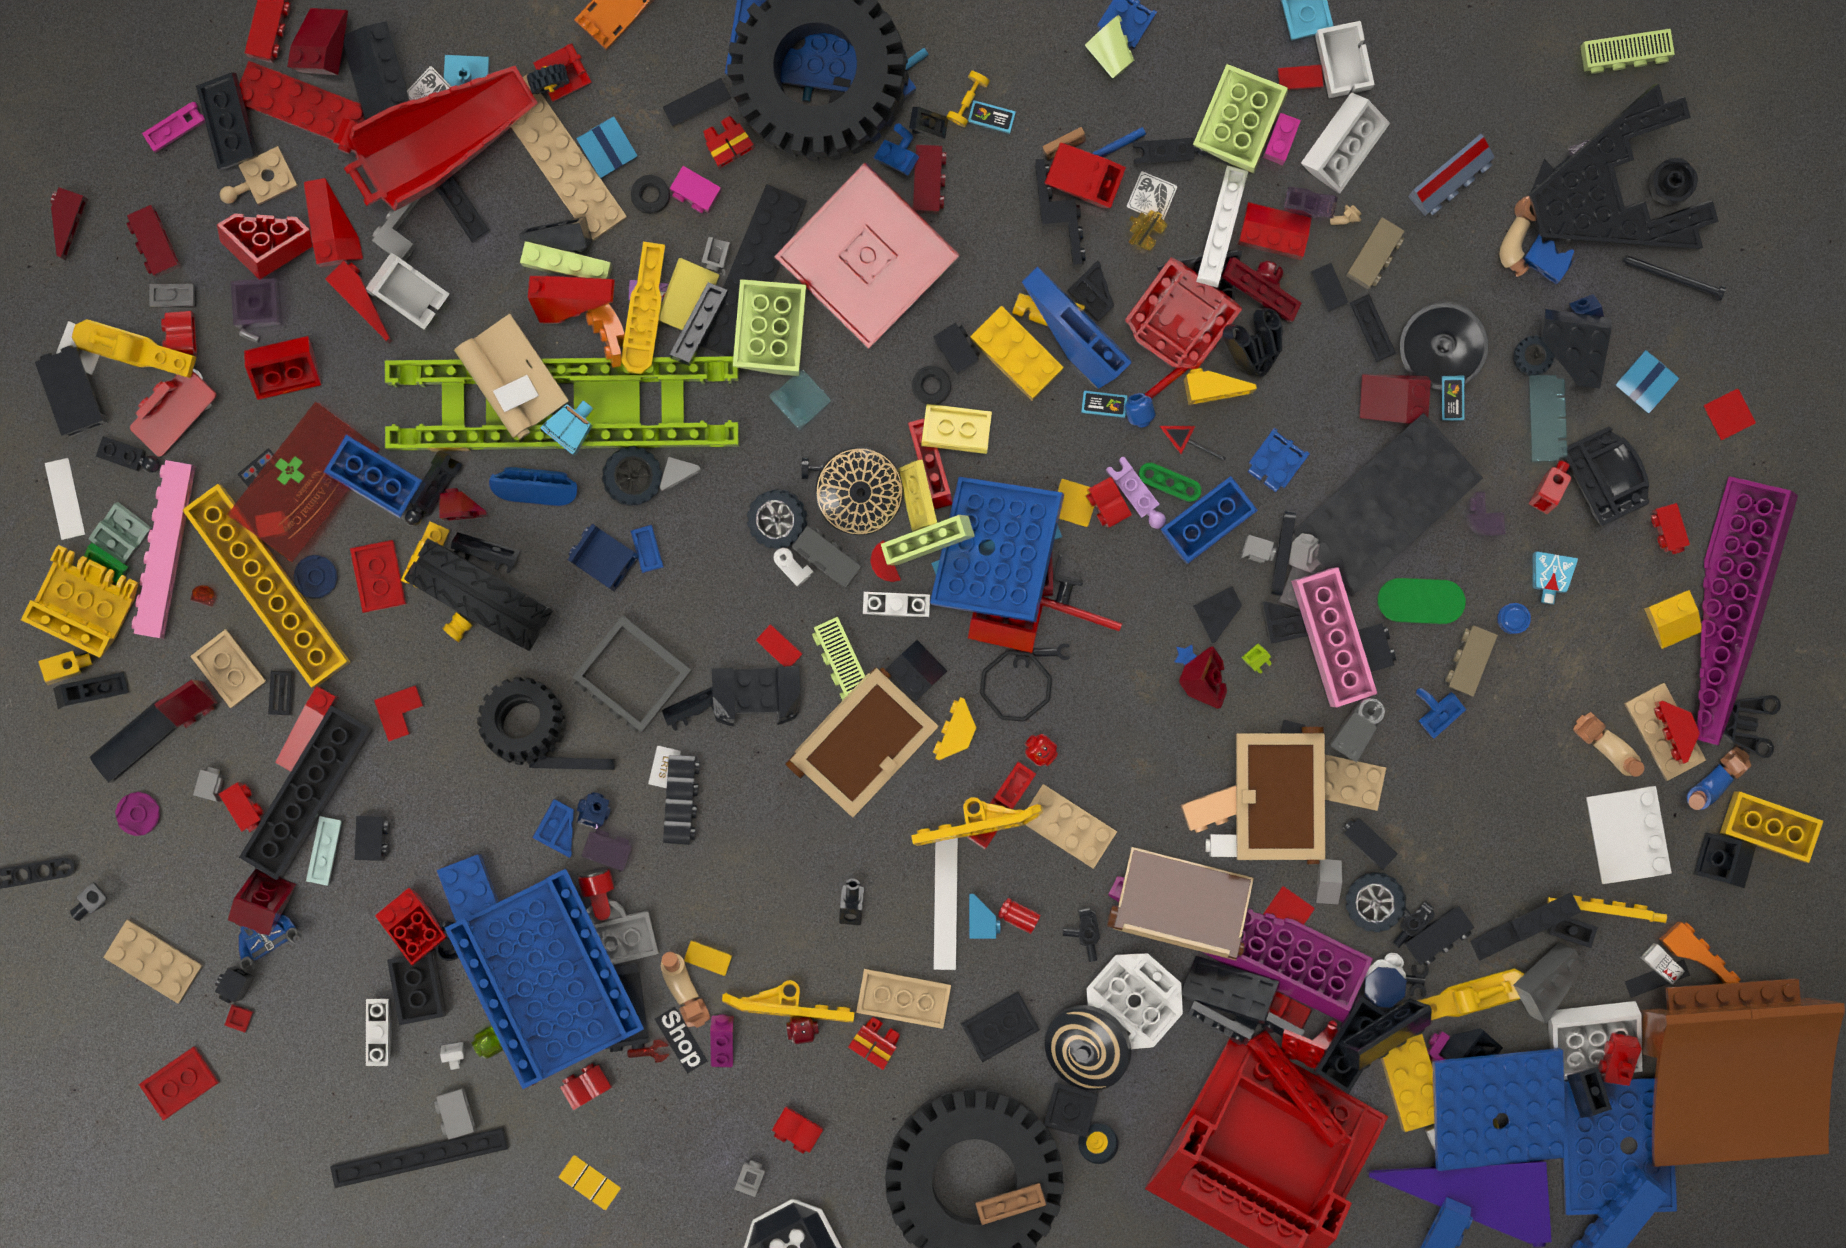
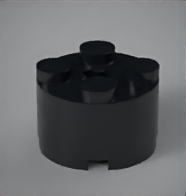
(1681, 172)

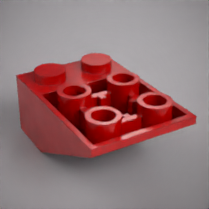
(1085, 175)
(411, 925)

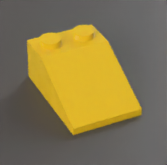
(1212, 386)

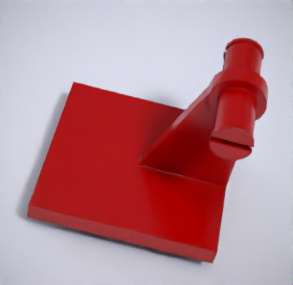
(575, 70)
(1305, 1049)

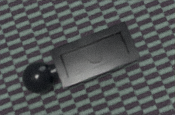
(126, 455)

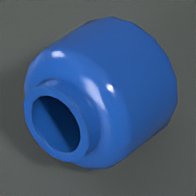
(1140, 410)

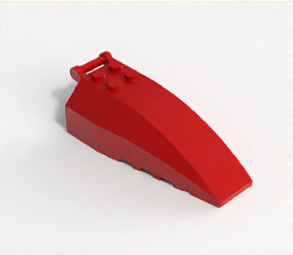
(430, 138)

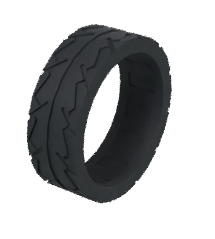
(478, 595)

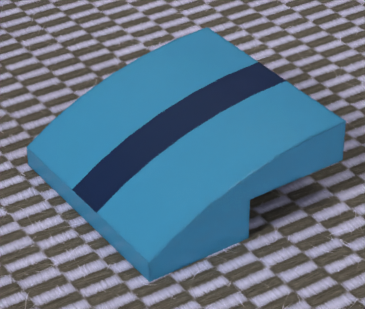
(606, 147)
(1647, 381)

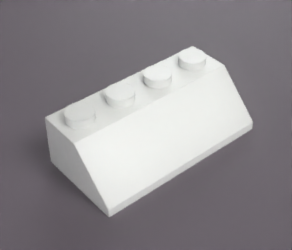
(1345, 142)

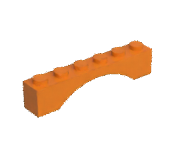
(1683, 943)

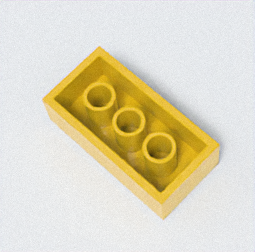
(1016, 353)
(1771, 826)
(1411, 1083)

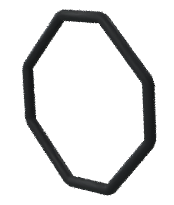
(994, 708)

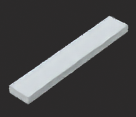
(1222, 226)
(945, 904)

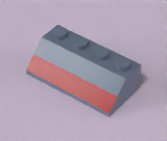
(1452, 175)

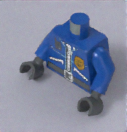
(256, 945)

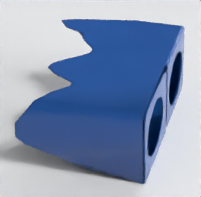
(1547, 260)

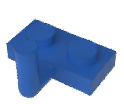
(897, 155)
(1441, 713)

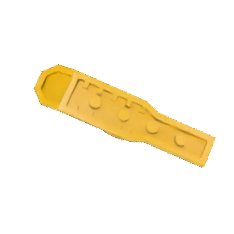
(643, 311)
(130, 348)
(988, 819)
(1475, 995)
(777, 1003)

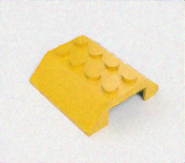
(81, 603)

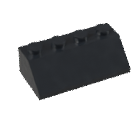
(375, 68)
(1386, 1033)
(1333, 1065)

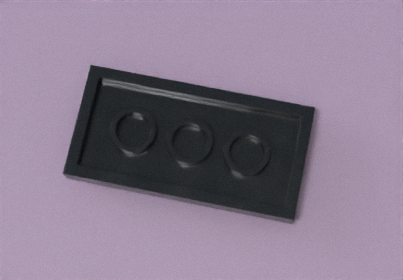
(227, 121)

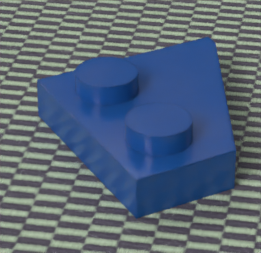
(556, 828)

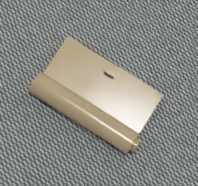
(500, 358)

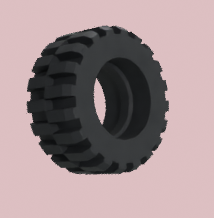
(499, 705)

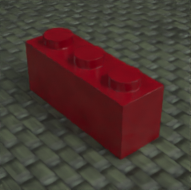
(929, 179)
(153, 241)

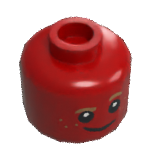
(1041, 750)

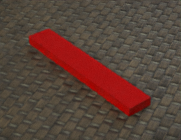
(1298, 1088)

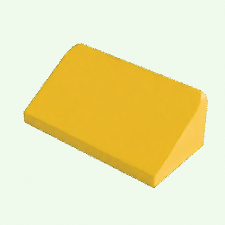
(708, 958)

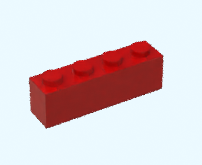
(266, 29)

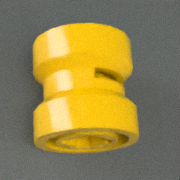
(457, 627)

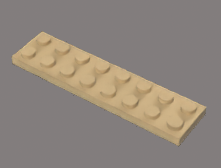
(567, 168)

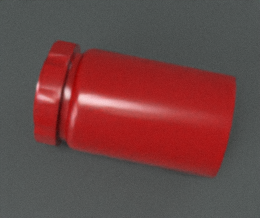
(1018, 915)

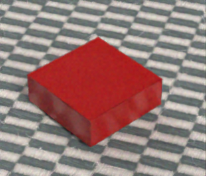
(238, 1018)

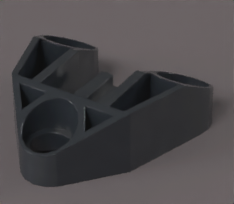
(1257, 352)
(1747, 741)

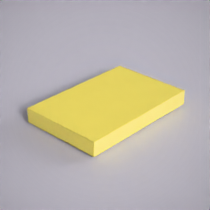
(684, 292)
(956, 428)
(917, 495)

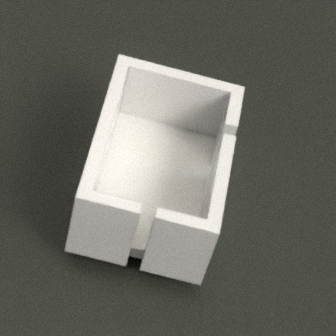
(1342, 61)
(407, 290)

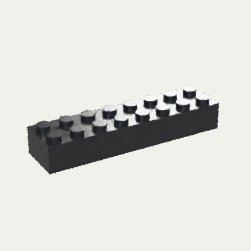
(305, 793)

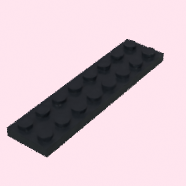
(766, 235)

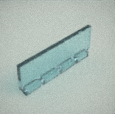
(1544, 415)

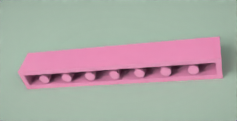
(164, 549)

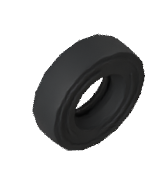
(653, 207)
(922, 375)

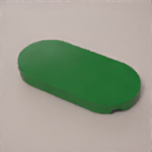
(1421, 601)

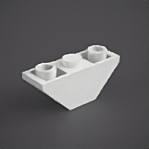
(896, 604)
(378, 1032)

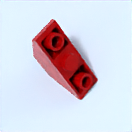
(1679, 729)

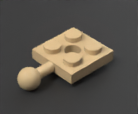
(252, 172)

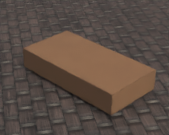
(1073, 139)

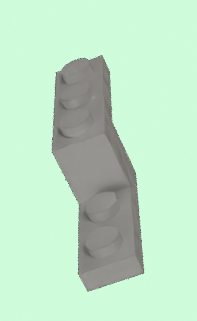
(389, 239)

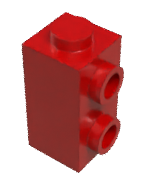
(1670, 528)
(241, 806)

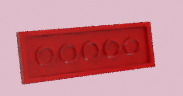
(296, 101)

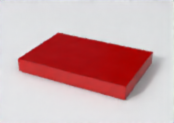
(378, 576)
(178, 1083)

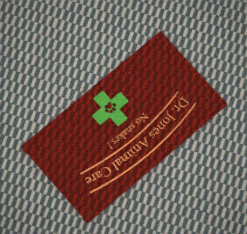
(291, 491)

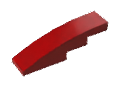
(1007, 796)
(1290, 1010)

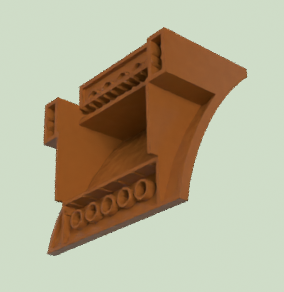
(1741, 1072)

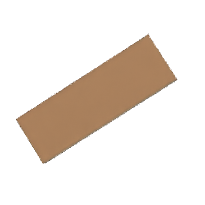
(1010, 1203)

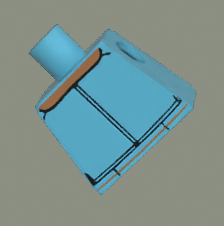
(569, 426)

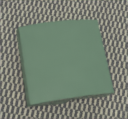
(120, 533)

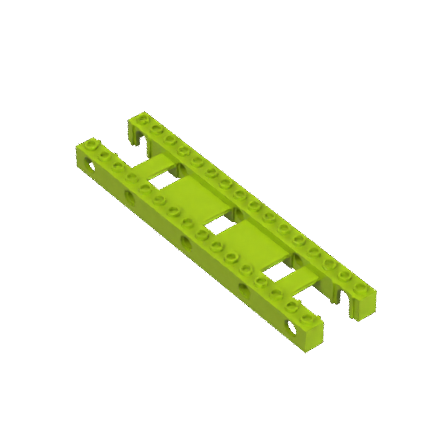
(608, 390)

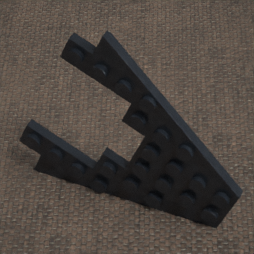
(1584, 195)

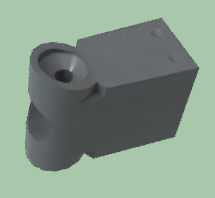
(1358, 728)

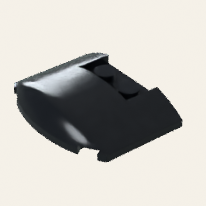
(1608, 475)

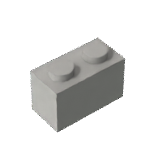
(455, 1113)

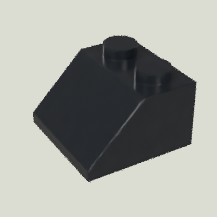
(916, 670)
(1725, 860)

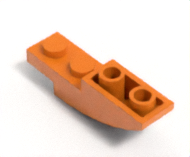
(610, 329)

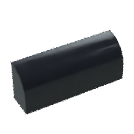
(132, 743)

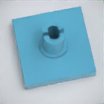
(464, 68)

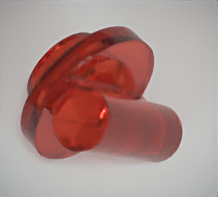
(203, 595)

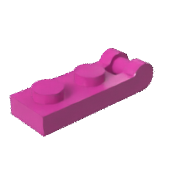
(173, 127)

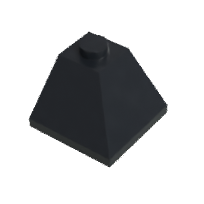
(1470, 1044)

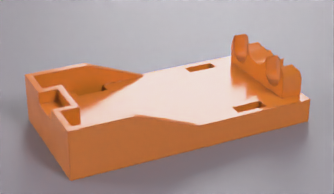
(608, 16)

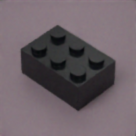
(416, 989)

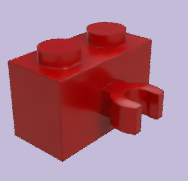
(1619, 1059)

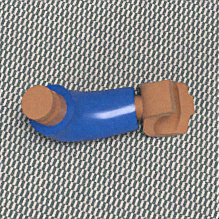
(1716, 783)

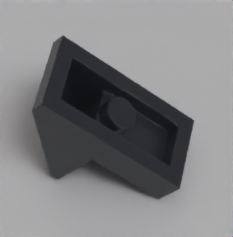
(928, 123)

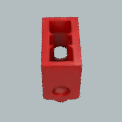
(1551, 488)

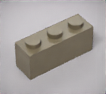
(1376, 254)
(1470, 660)

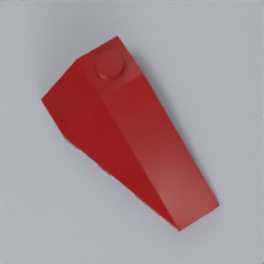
(331, 230)
(563, 297)

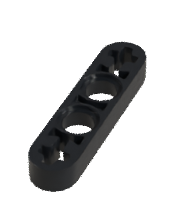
(1283, 552)
(574, 763)
(32, 870)

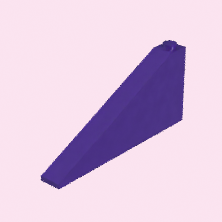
(1500, 1196)

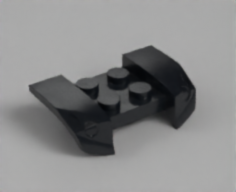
(756, 693)

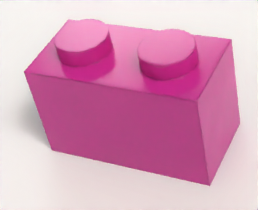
(1281, 138)
(695, 189)

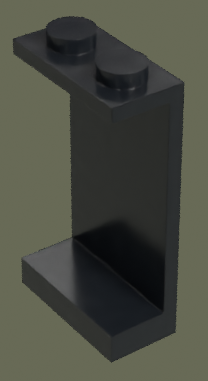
(69, 391)
(631, 981)

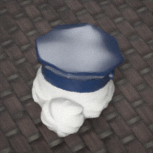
(1386, 981)

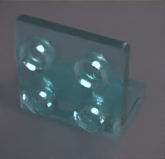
(800, 399)

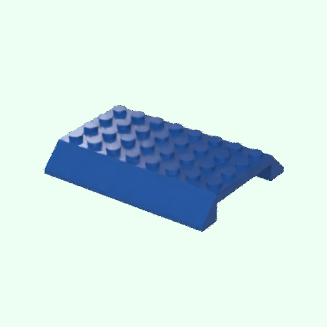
(544, 979)

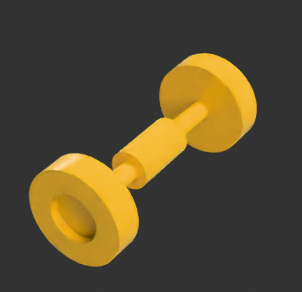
(957, 118)

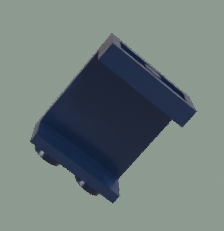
(602, 557)

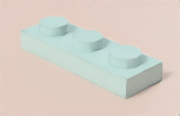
(324, 850)

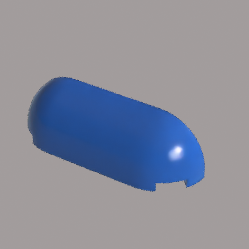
(533, 486)

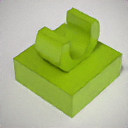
(1256, 658)

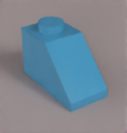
(981, 920)

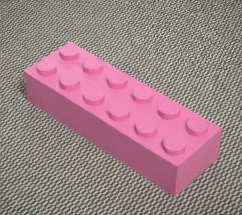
(1334, 637)

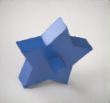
(1185, 655)

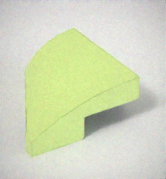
(1111, 48)

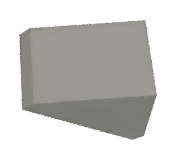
(677, 472)
(1329, 881)

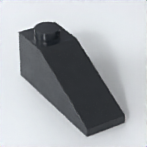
(561, 235)
(90, 690)

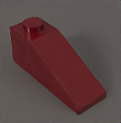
(66, 214)

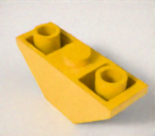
(957, 731)

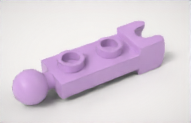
(1137, 493)

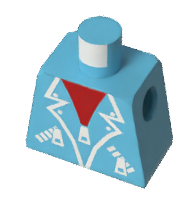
(1552, 574)

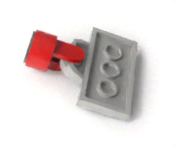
(621, 934)

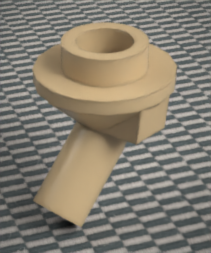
(1351, 215)

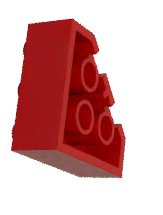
(264, 241)

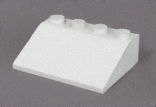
(1628, 835)
(1585, 1030)

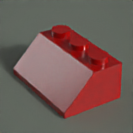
(1275, 231)
(282, 367)
(1004, 631)

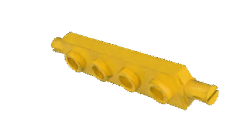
(1618, 908)

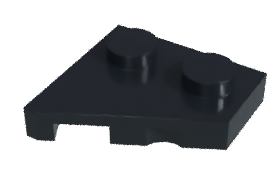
(1093, 292)
(1218, 612)
(1283, 623)

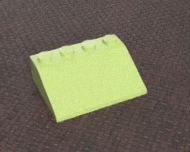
(1240, 118)
(769, 327)

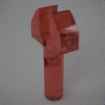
(644, 1052)

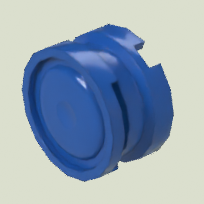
(1513, 618)

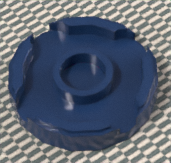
(315, 576)

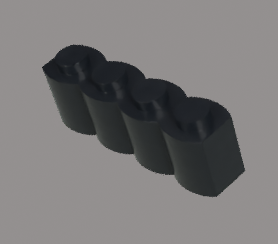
(679, 799)

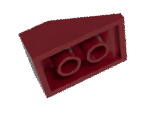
(319, 42)
(1394, 397)
(187, 703)
(260, 902)

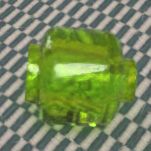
(486, 1043)

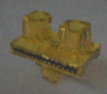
(1143, 227)

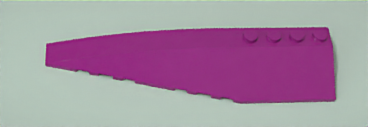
(1736, 592)
(1300, 958)

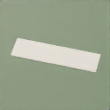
(64, 498)

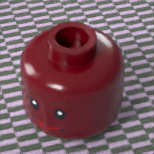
(801, 1029)

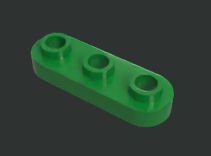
(1180, 485)

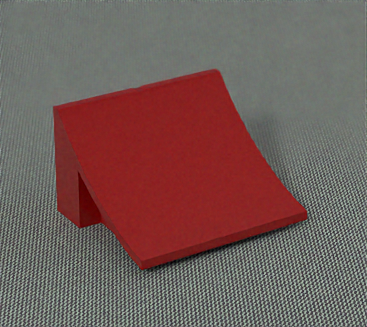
(1258, 1163)

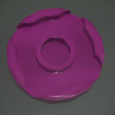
(137, 813)

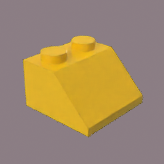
(1674, 619)

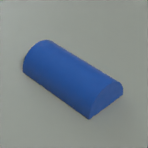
(372, 476)
(1208, 520)

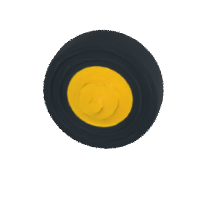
(1099, 1145)

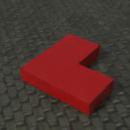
(392, 709)

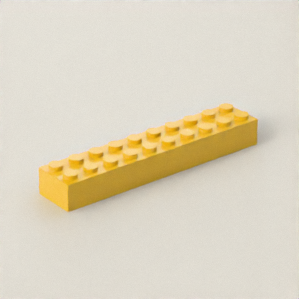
(267, 588)

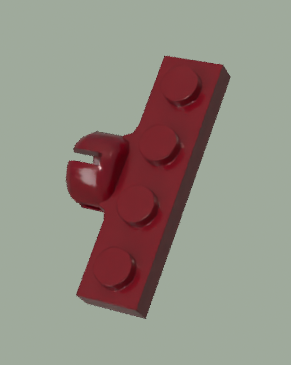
(1263, 286)

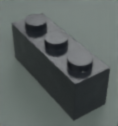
(1439, 936)

